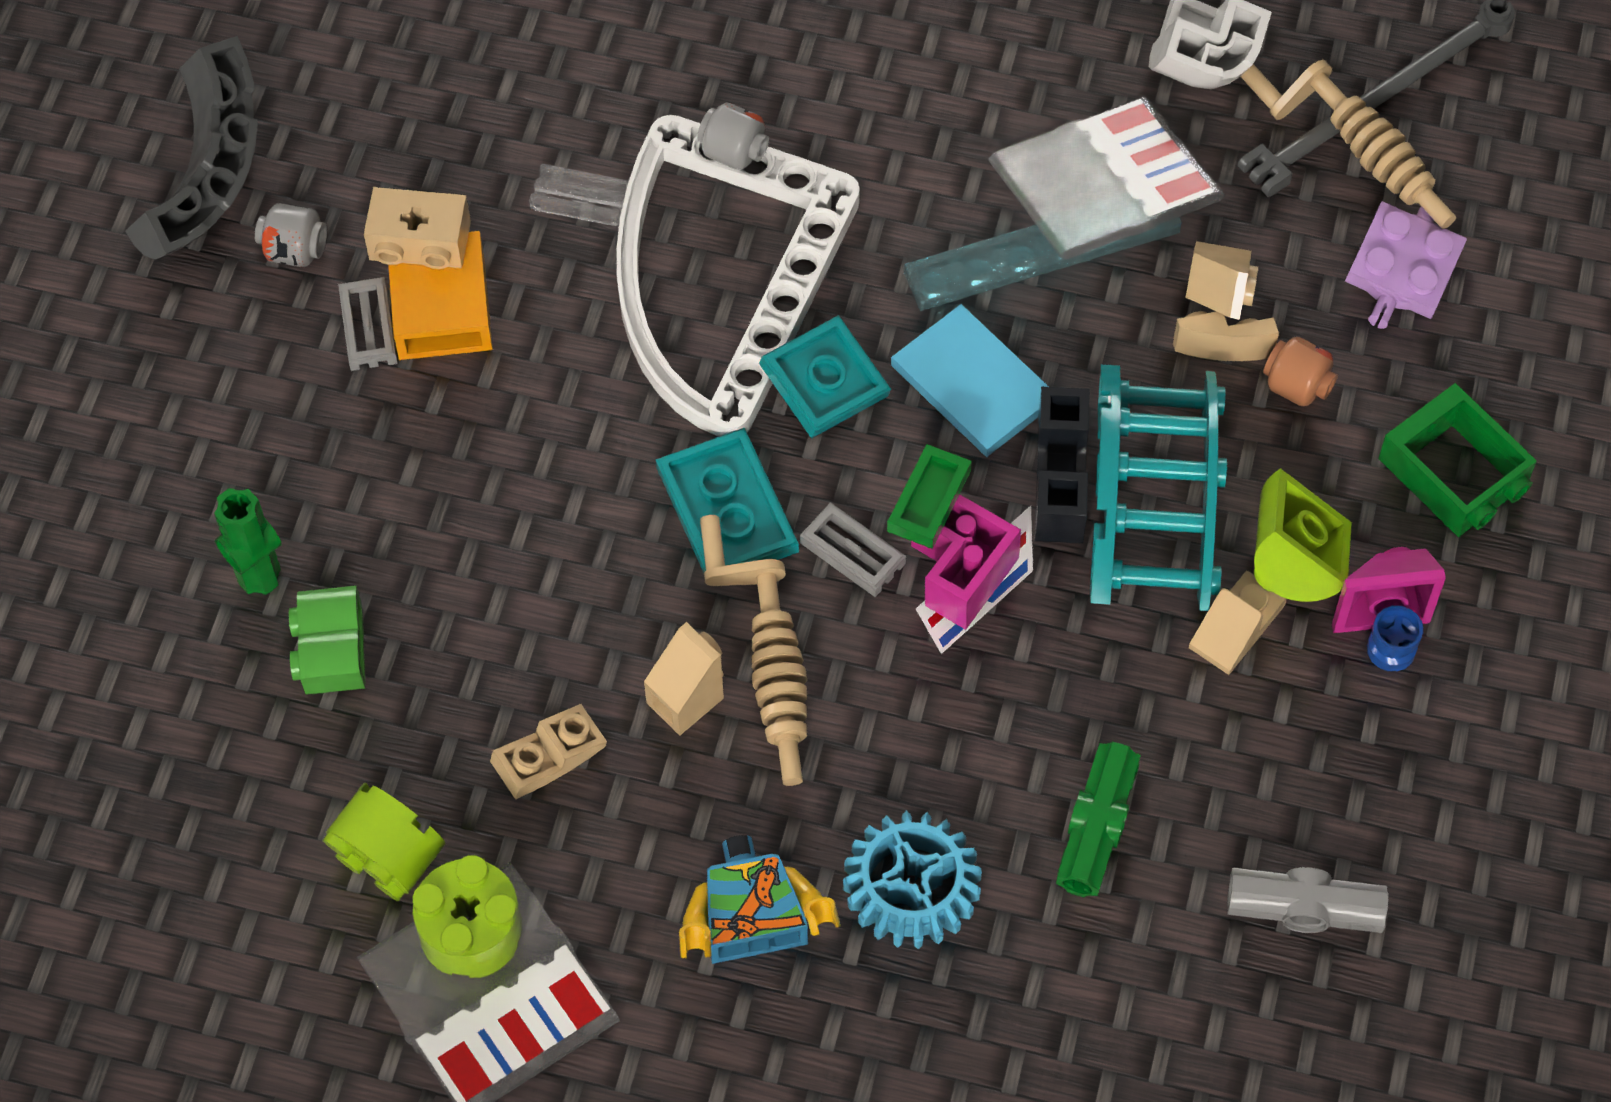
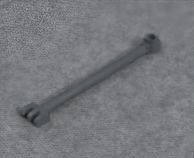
(1275, 165)

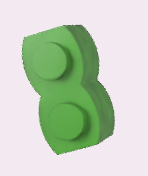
(328, 640)

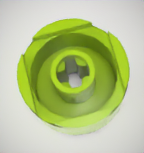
(383, 840)
(460, 891)

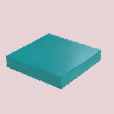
(825, 376)

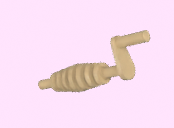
(1371, 137)
(776, 659)

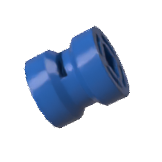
(1398, 627)

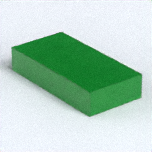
(929, 496)

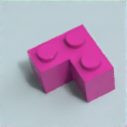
(972, 561)

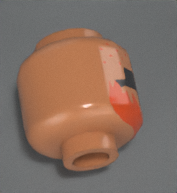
(1300, 371)

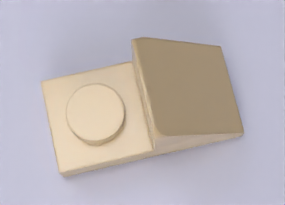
(1235, 622)

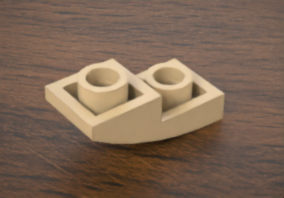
(1211, 338)
(549, 753)

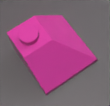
(1388, 580)

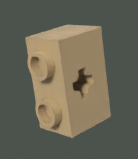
(417, 228)

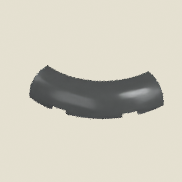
(221, 152)

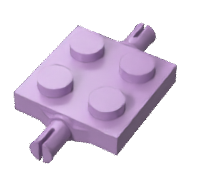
(1405, 262)

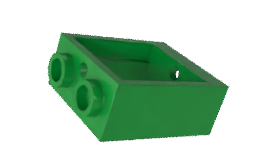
(1458, 410)

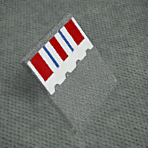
(1105, 178)
(495, 1028)

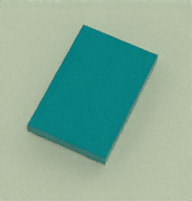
(729, 482)

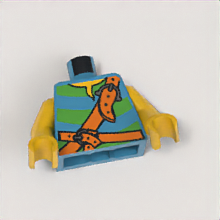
(752, 906)

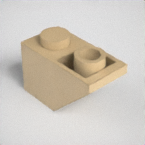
(1222, 278)
(686, 679)

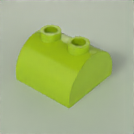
(1299, 542)

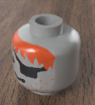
(733, 136)
(291, 235)

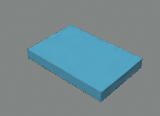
(971, 379)

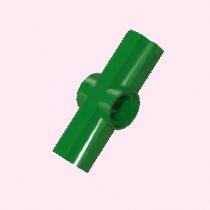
(247, 541)
(1098, 819)

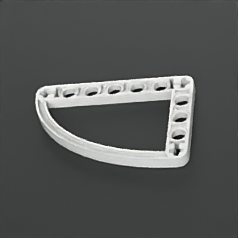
(813, 197)

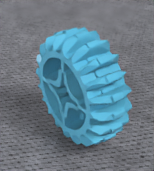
(946, 860)

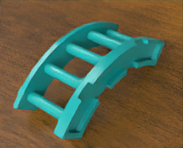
(1115, 466)

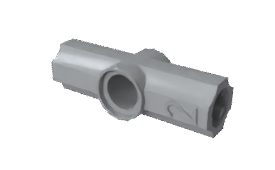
(1307, 900)

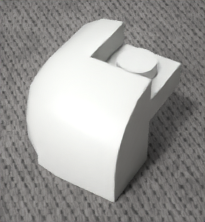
(1209, 44)

